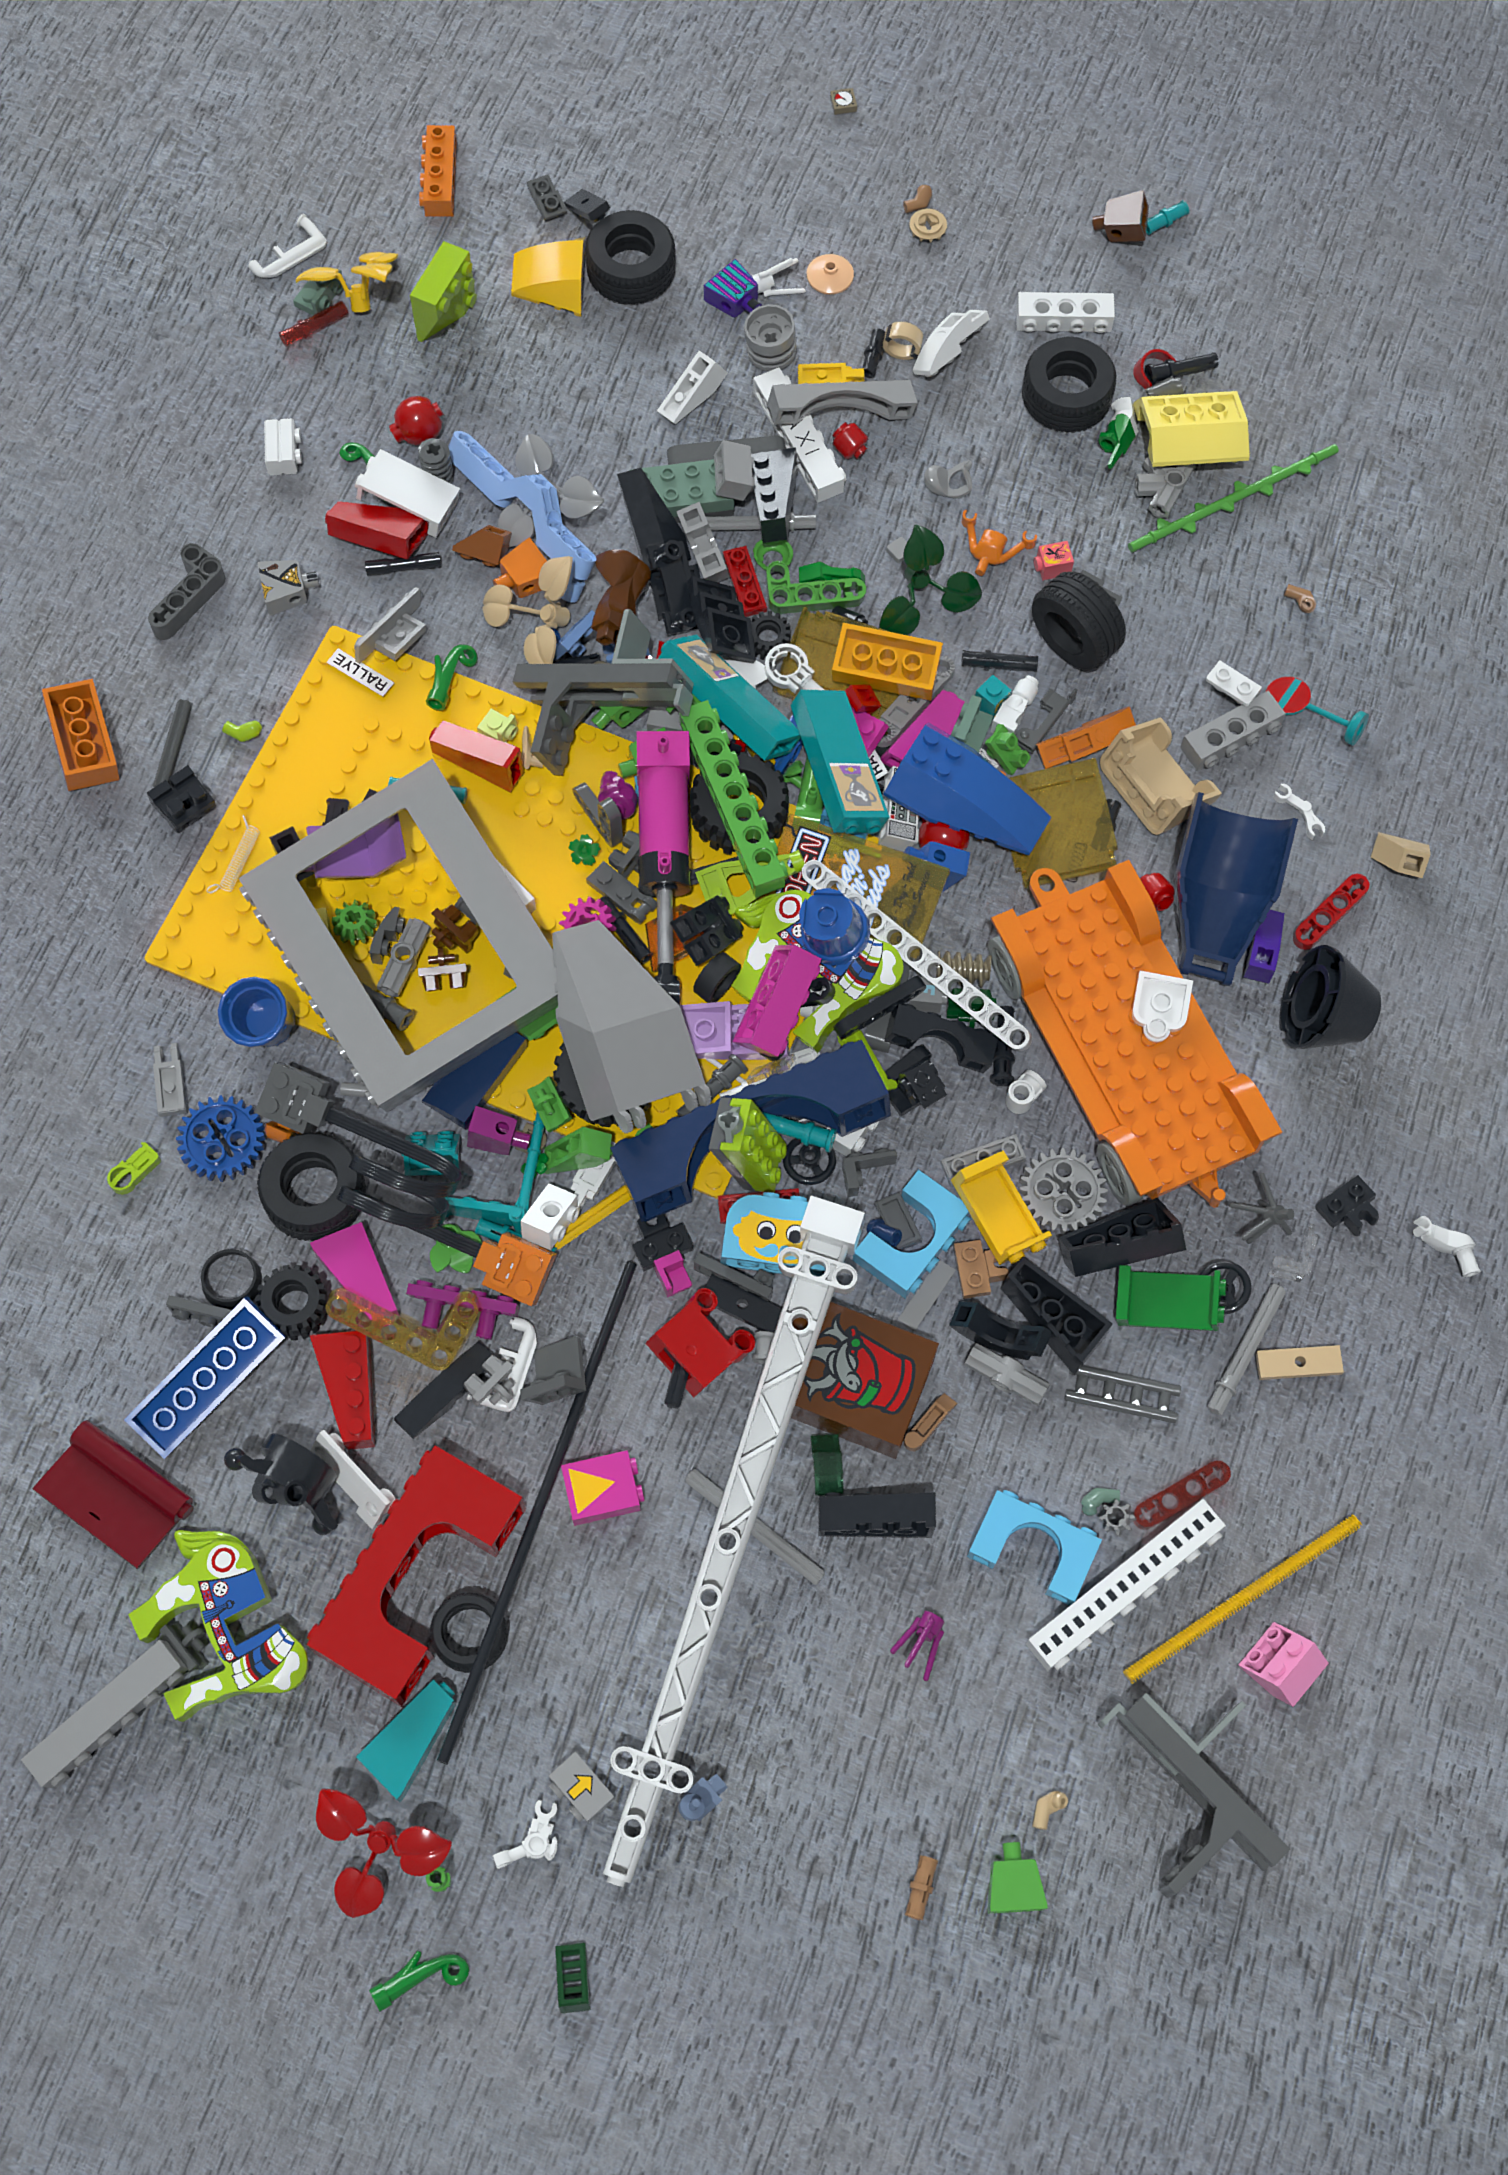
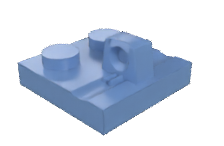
(570, 641)

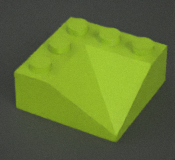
(443, 291)

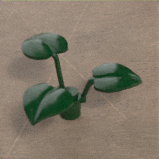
(920, 552)

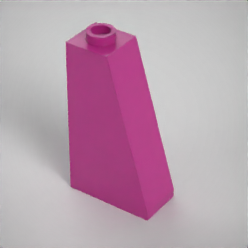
(940, 712)
(354, 1265)

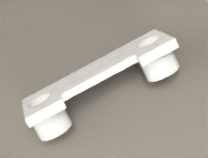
(371, 1501)

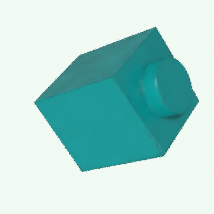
(993, 695)

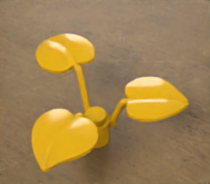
(359, 293)

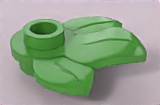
(443, 1255)

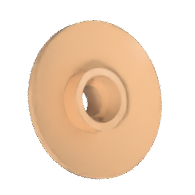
(827, 280)

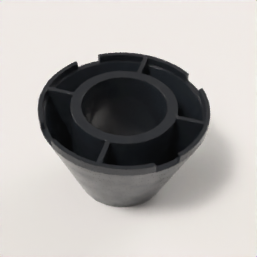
(1328, 1002)

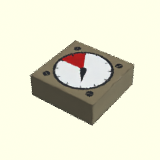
(843, 101)

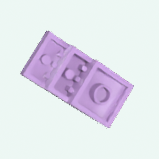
(714, 1028)

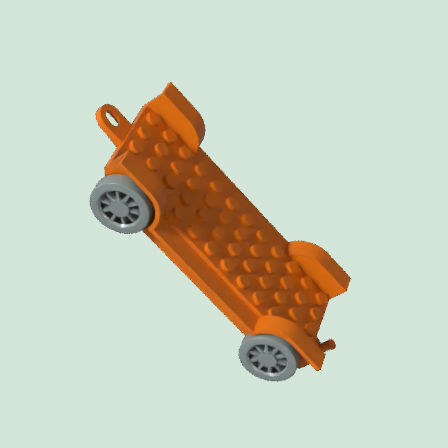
(1163, 1107)

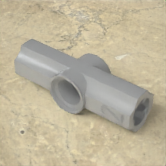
(409, 944)
(1006, 1374)

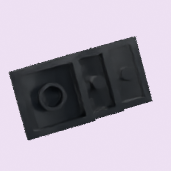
(721, 619)

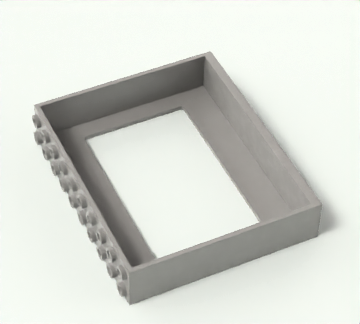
(333, 983)

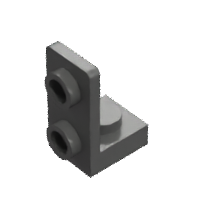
(856, 1161)

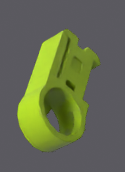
(138, 1165)

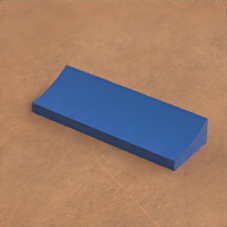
(205, 1377)

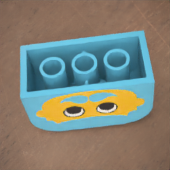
(760, 1229)

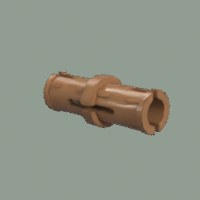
(921, 1888)

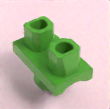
(1005, 749)
(549, 1104)

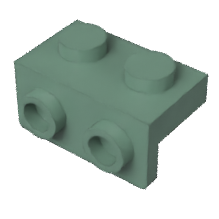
(973, 724)

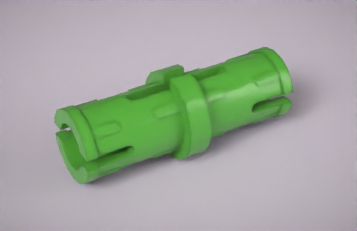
(438, 1887)

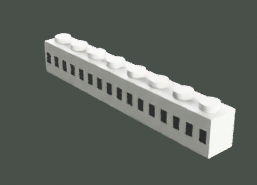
(1125, 1585)

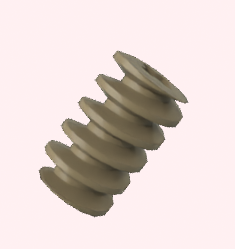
(967, 968)

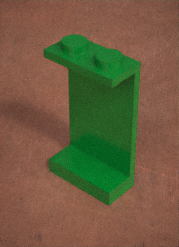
(1170, 1300)

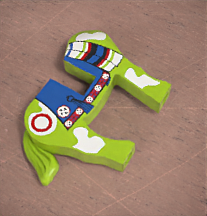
(855, 983)
(226, 1586)

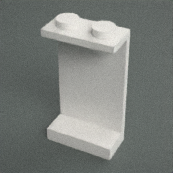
(409, 489)

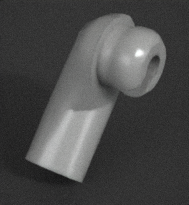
(353, 1089)

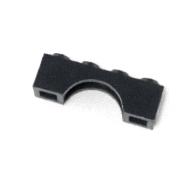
(972, 1046)

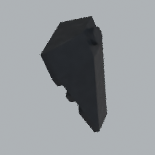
(648, 514)

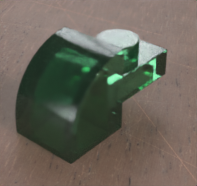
(827, 1464)

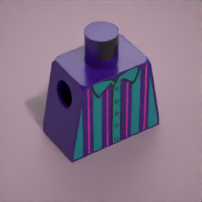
(732, 290)

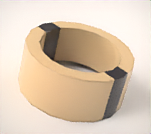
(903, 331)

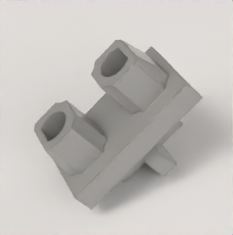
(481, 1390)

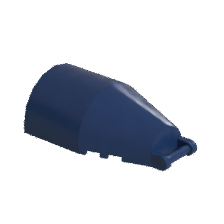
(1227, 884)

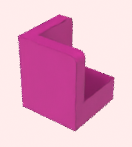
(672, 1273)

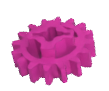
(581, 914)

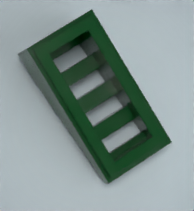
(576, 2004)

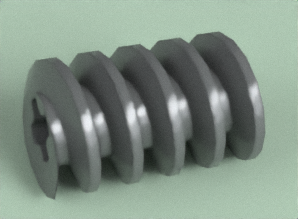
(436, 459)

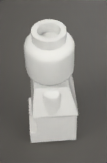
(1015, 706)

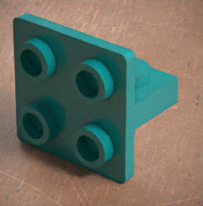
(443, 1143)

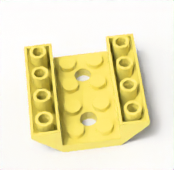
(1195, 428)

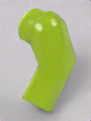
(243, 732)

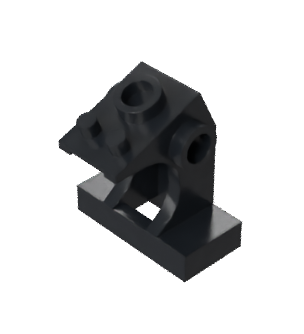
(920, 1081)

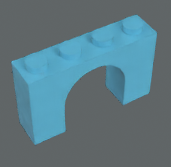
(904, 1270)
(1074, 1545)

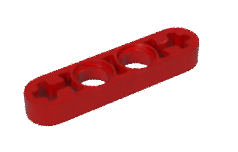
(1333, 913)

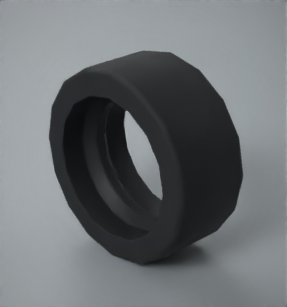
(716, 977)

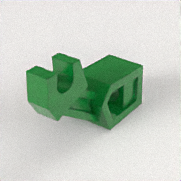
(822, 572)

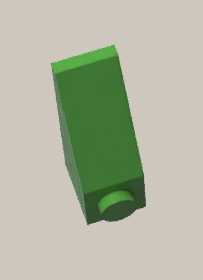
(578, 1151)

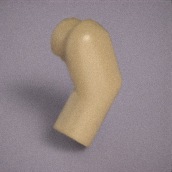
(1047, 1805)

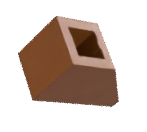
(487, 544)

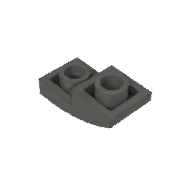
(546, 197)
(388, 931)

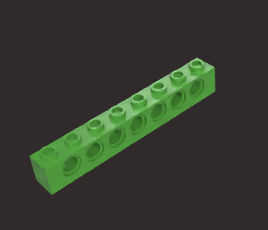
(761, 878)

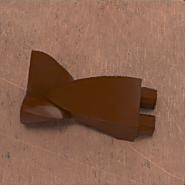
(628, 580)

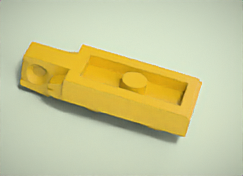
(829, 373)

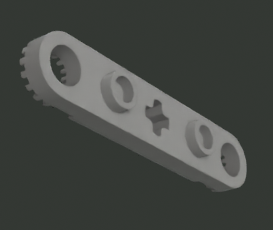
(901, 713)

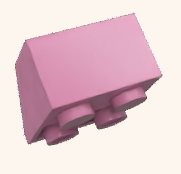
(1284, 1663)

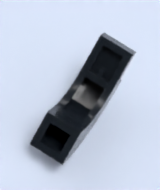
(998, 1334)

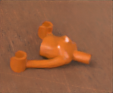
(991, 545)

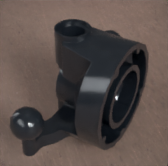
(293, 1474)

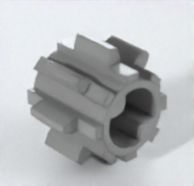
(1112, 1513)

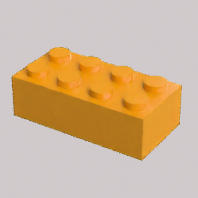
(887, 661)

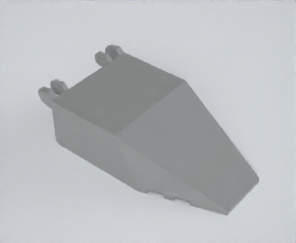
(620, 1029)

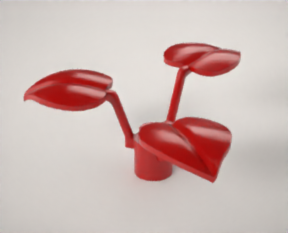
(417, 1846)

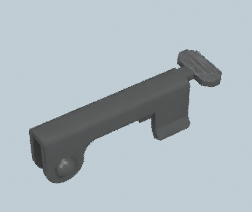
(1056, 706)

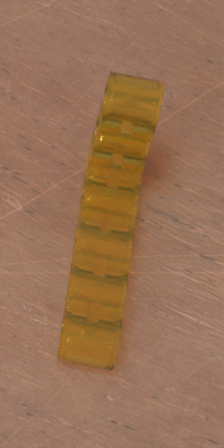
(405, 1328)

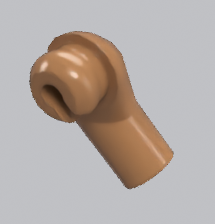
(921, 200)
(1303, 597)

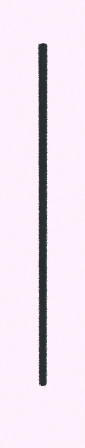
(534, 1518)

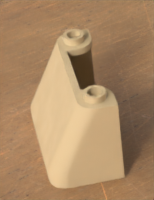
(1151, 777)

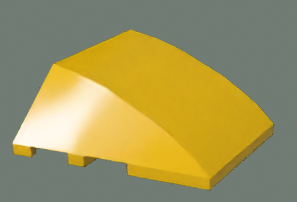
(551, 274)

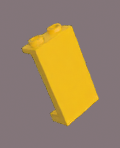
(999, 1209)

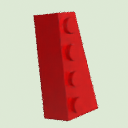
(347, 1376)

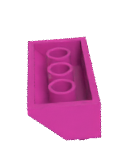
(777, 1000)

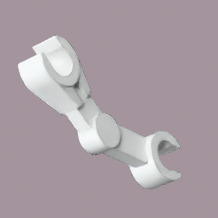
(1304, 808)

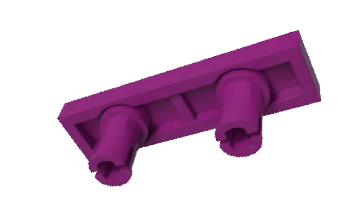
(437, 1298)

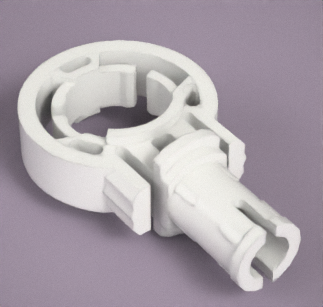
(791, 681)

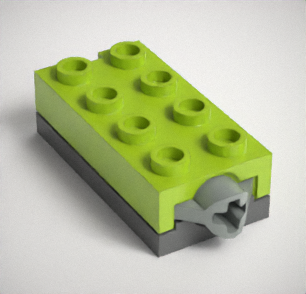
(747, 1145)

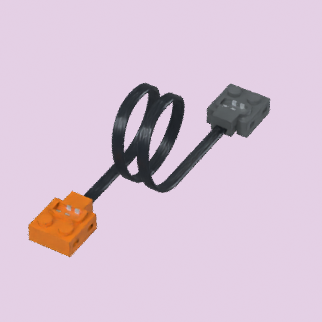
(511, 1266)

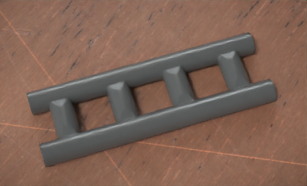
(1138, 1385)

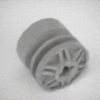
(770, 337)

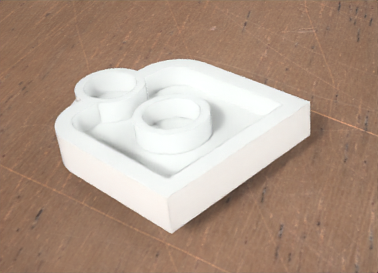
(1161, 1004)

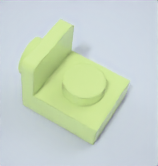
(498, 726)

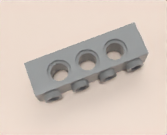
(1262, 709)

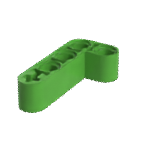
(813, 589)

